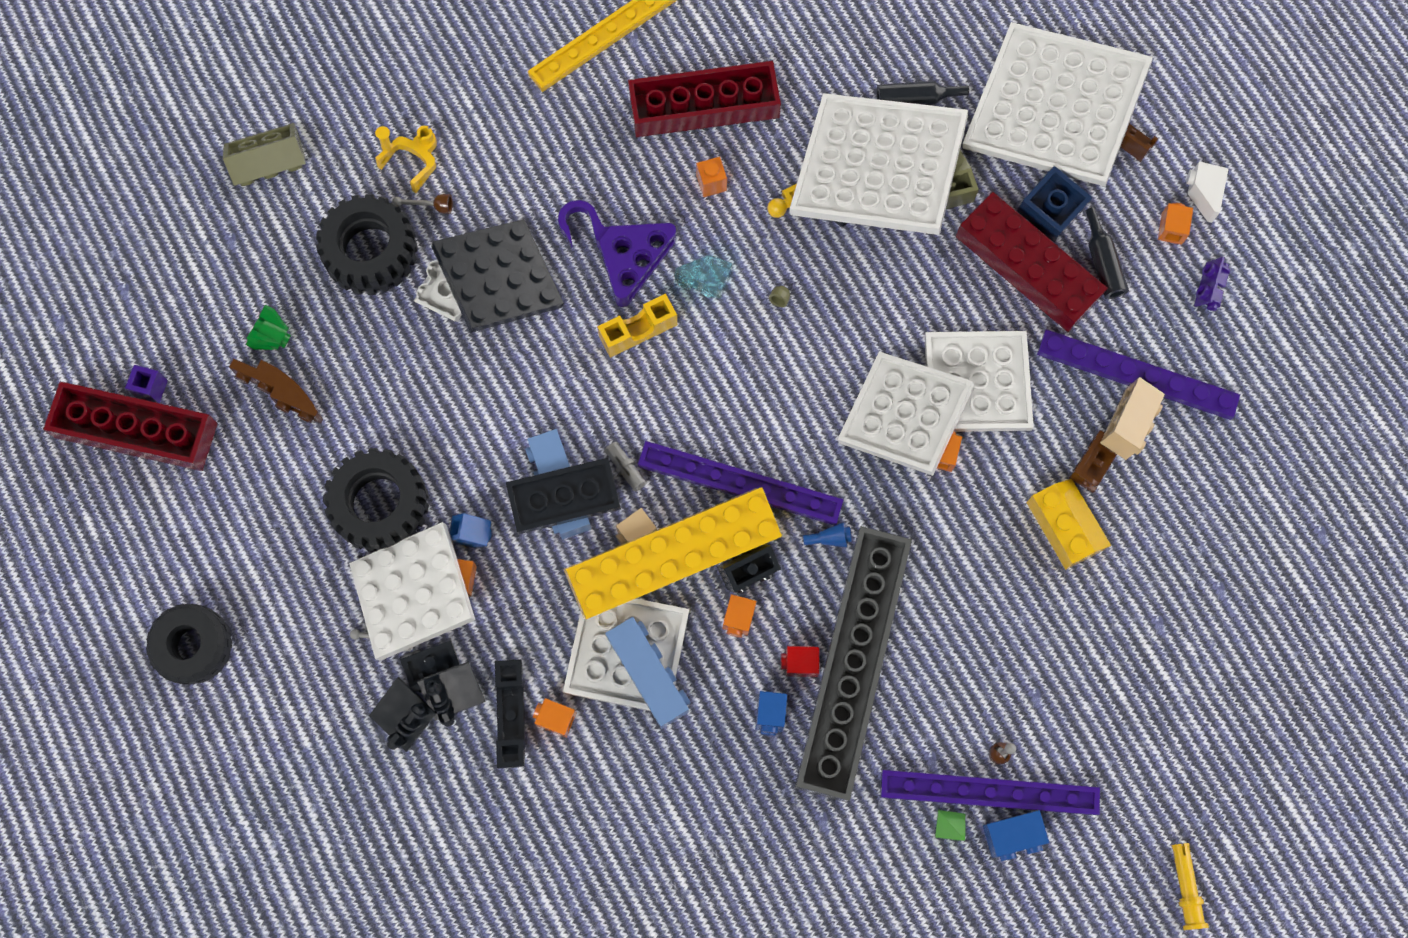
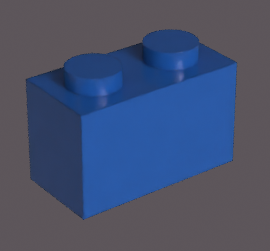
(771, 713)
(1016, 834)

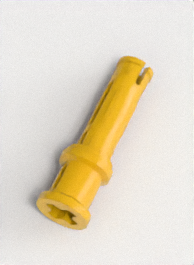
(1190, 901)

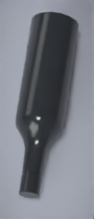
(919, 92)
(1105, 258)

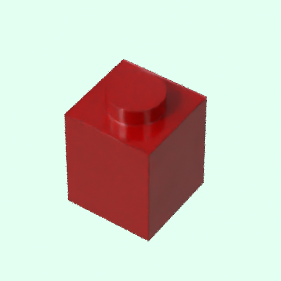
(800, 661)

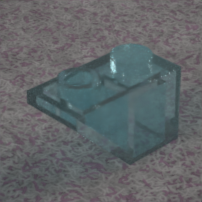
(705, 274)

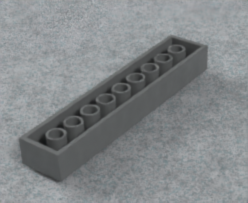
(853, 665)

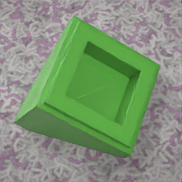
(950, 825)

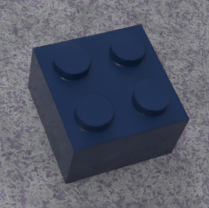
(1054, 204)

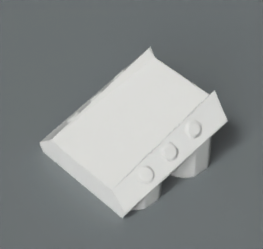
(437, 294)

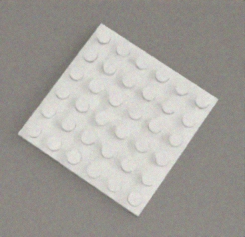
(1058, 103)
(880, 163)

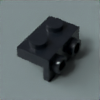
(429, 661)

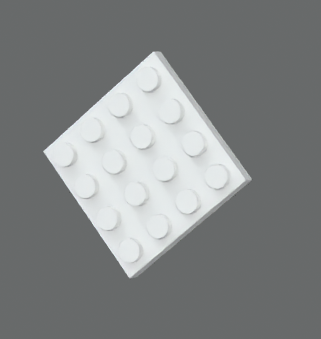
(1000, 376)
(906, 413)
(411, 591)
(594, 665)

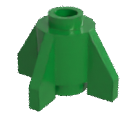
(268, 331)

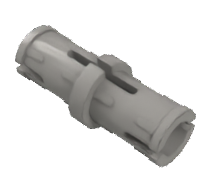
(625, 466)

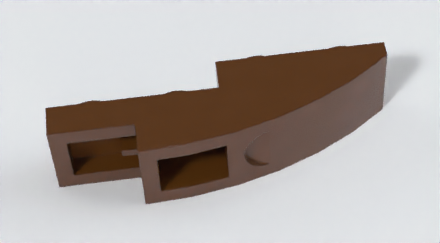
(280, 386)

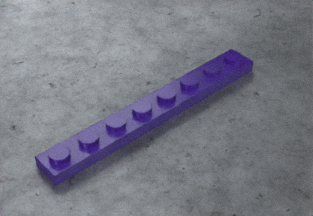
(1127, 370)
(739, 481)
(990, 792)

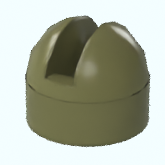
(780, 296)

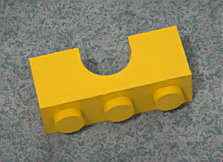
(652, 320)

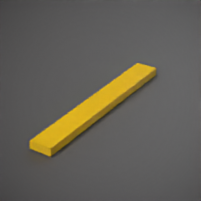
(595, 41)

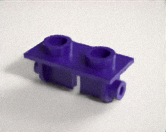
(1214, 274)

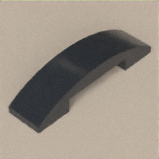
(510, 714)

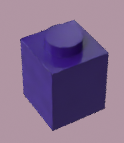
(146, 384)

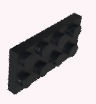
(563, 495)

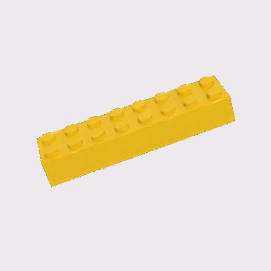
(672, 553)

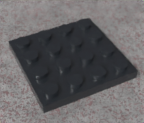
(497, 275)

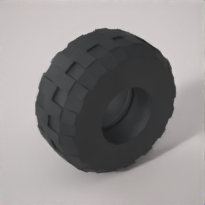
(165, 637)

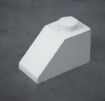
(1207, 188)

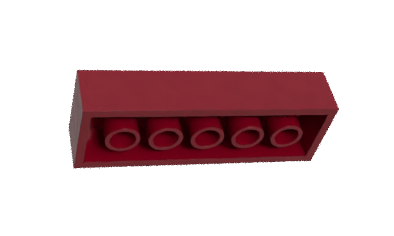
(704, 98)
(1030, 262)
(130, 426)

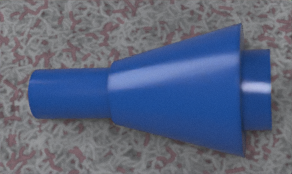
(833, 536)

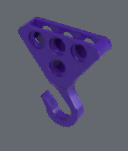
(635, 238)

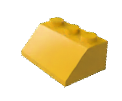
(1068, 523)

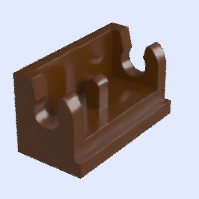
(1137, 143)
(1093, 464)

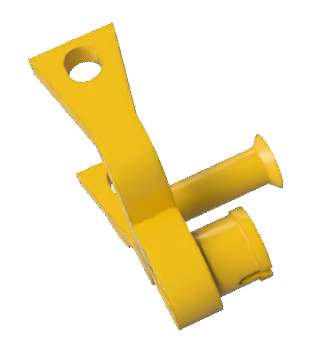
(420, 146)

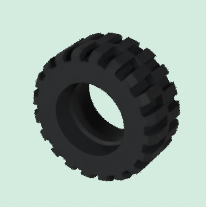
(353, 218)
(359, 472)

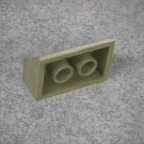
(264, 155)

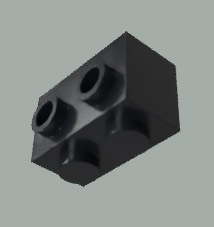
(749, 568)

